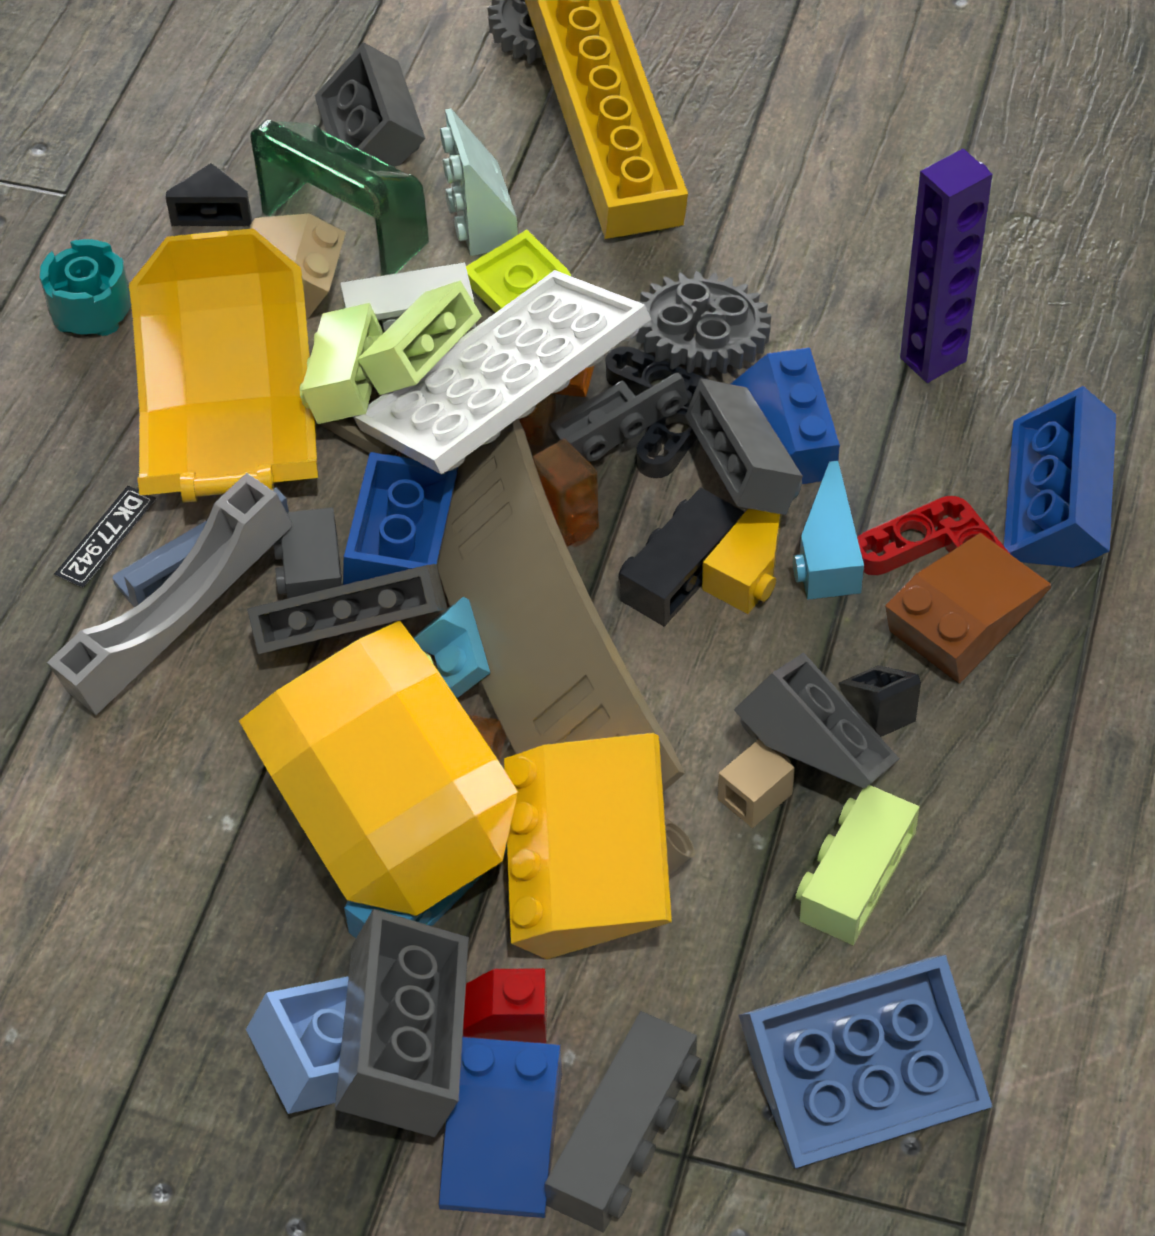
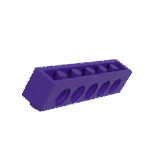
(945, 264)

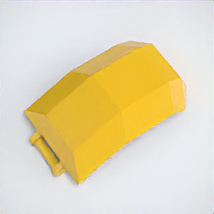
(220, 365)
(386, 773)

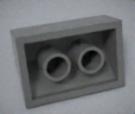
(371, 107)

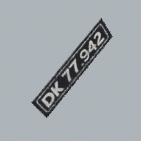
(104, 536)

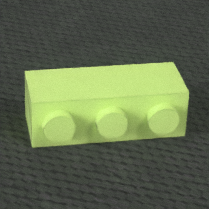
(419, 338)
(334, 378)
(857, 863)

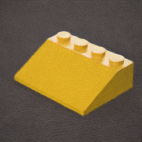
(587, 843)

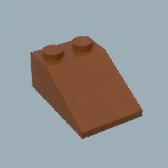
(964, 605)

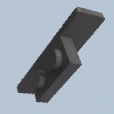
(618, 416)

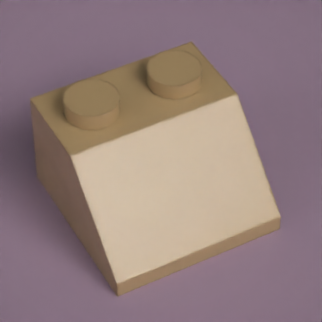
(309, 244)

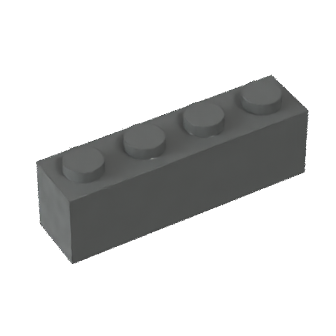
(743, 447)
(347, 608)
(622, 1121)

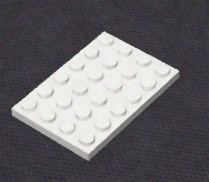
(503, 370)

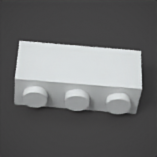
(396, 292)

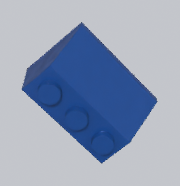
(796, 408)
(397, 518)

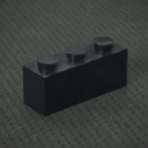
(672, 561)

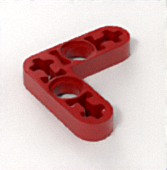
(924, 519)

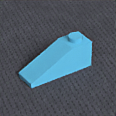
(829, 547)

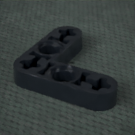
(675, 444)

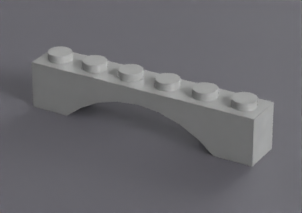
(110, 655)

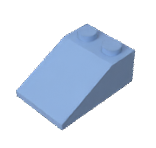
(301, 1041)

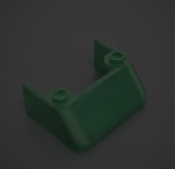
(299, 153)

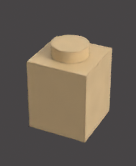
(756, 783)

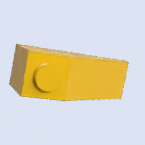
(744, 561)

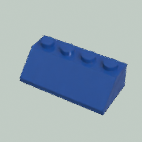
(1061, 482)

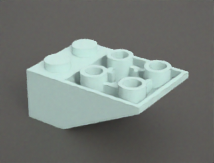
(477, 190)

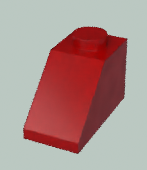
(507, 1005)

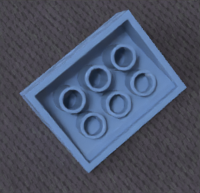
(866, 1060)

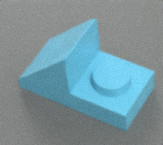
(456, 647)

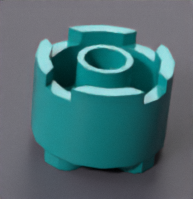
(86, 288)

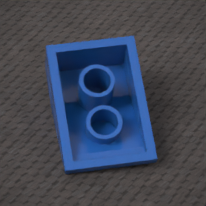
(502, 1128)

